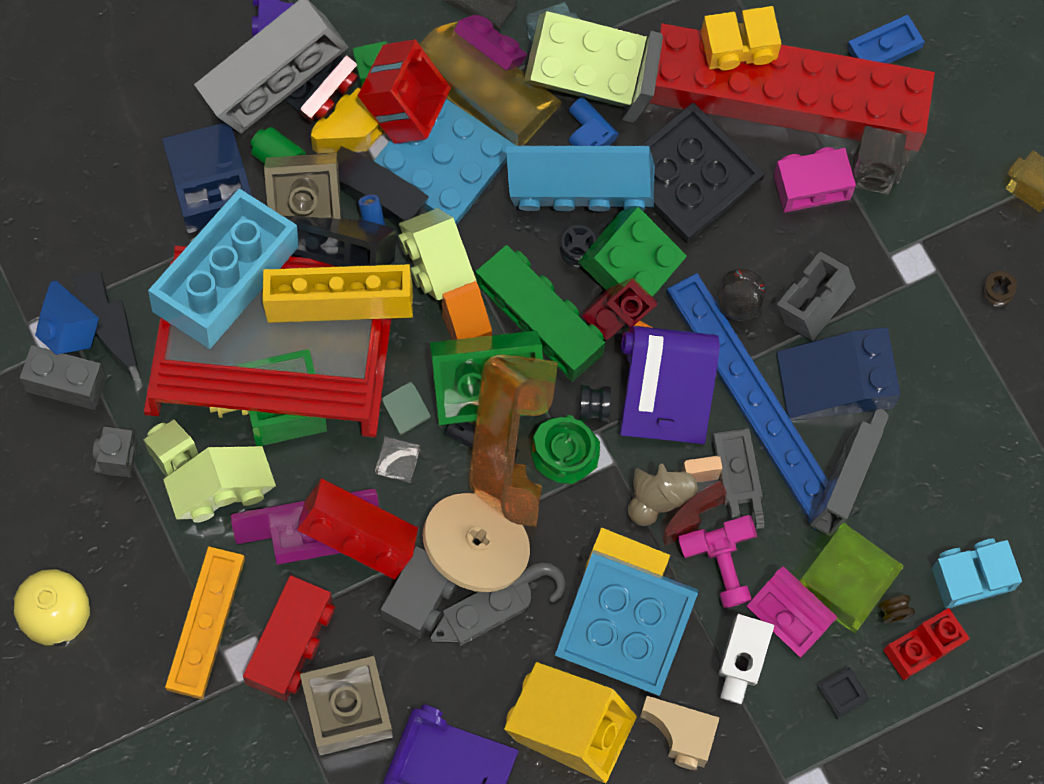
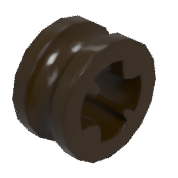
(1002, 277)
(896, 609)

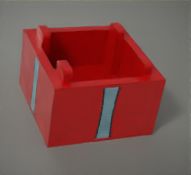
(404, 91)

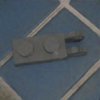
(739, 473)

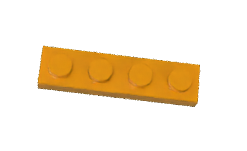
(205, 623)

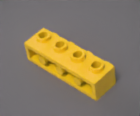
(338, 293)

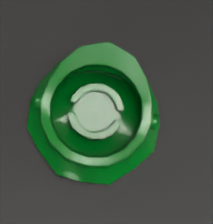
(565, 450)

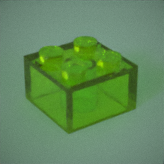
(851, 576)

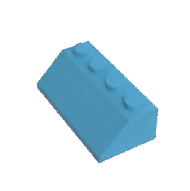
(580, 177)

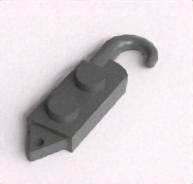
(490, 609)

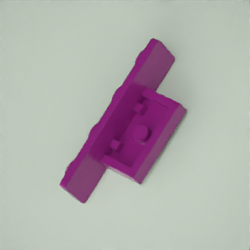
(281, 525)

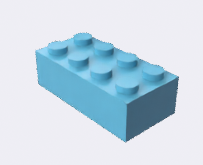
(223, 268)

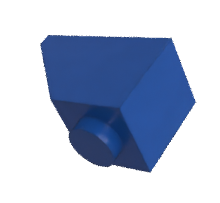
(65, 321)

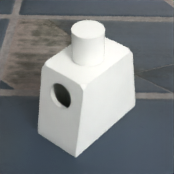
(746, 639)

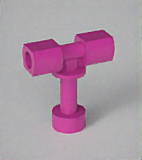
(720, 545)

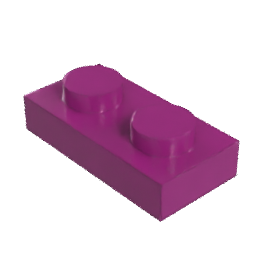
(498, 47)

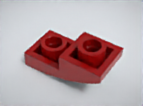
(926, 644)

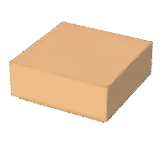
(704, 468)

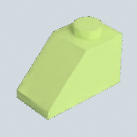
(170, 446)

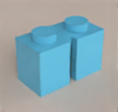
(976, 573)

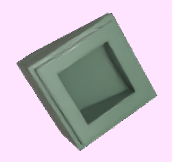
(405, 408)

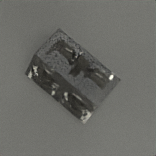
(879, 160)

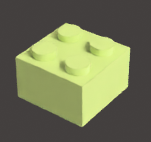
(436, 253)

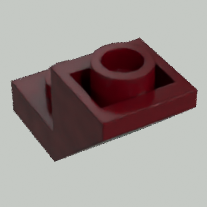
(619, 305)

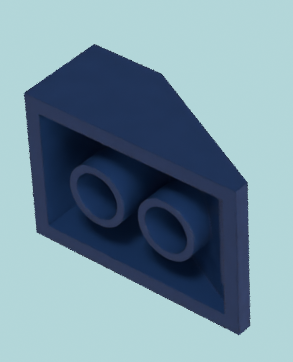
(839, 375)

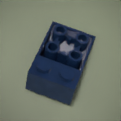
(205, 172)

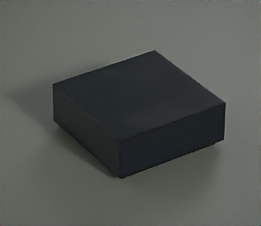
(843, 693)

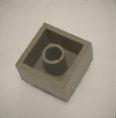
(304, 185)
(346, 705)

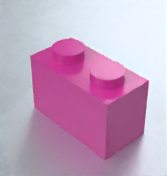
(814, 179)

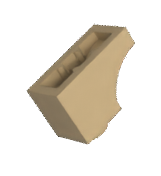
(686, 731)

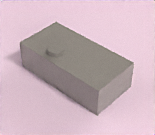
(271, 65)

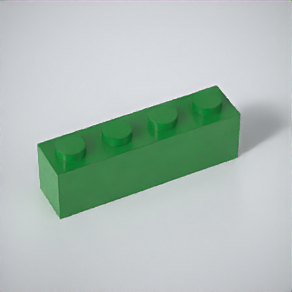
(535, 306)

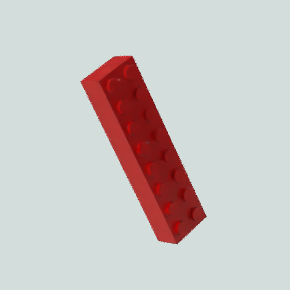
(797, 89)

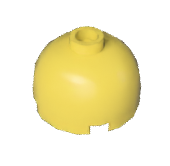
(51, 607)

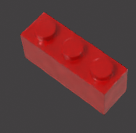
(358, 529)
(289, 639)

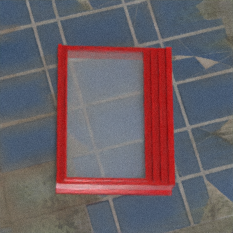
(236, 375)

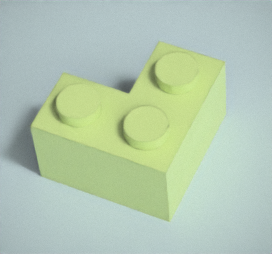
(218, 479)

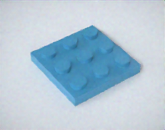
(451, 163)
(626, 622)

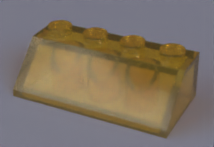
(488, 90)

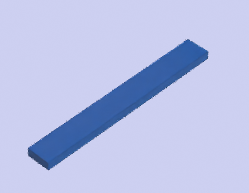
(753, 395)

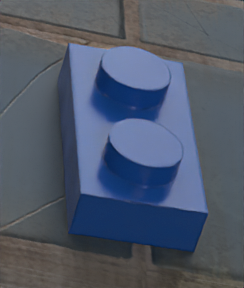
(887, 42)

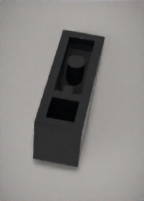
(345, 241)

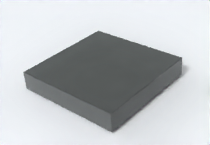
(646, 77)

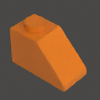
(465, 312)

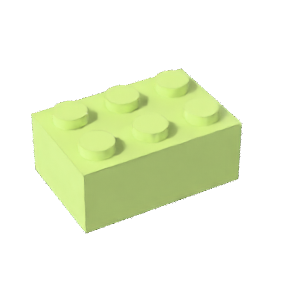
(585, 59)

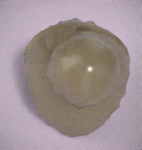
(659, 493)

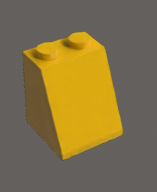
(571, 721)

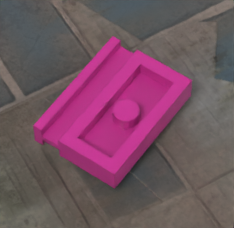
(793, 610)

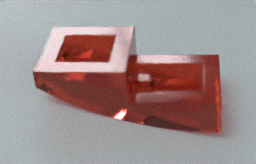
(687, 517)

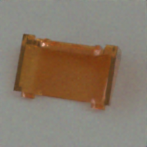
(508, 389)

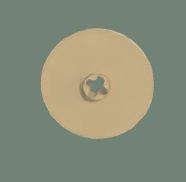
(480, 568)

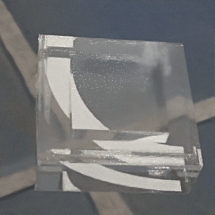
(397, 459)

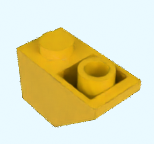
(347, 126)

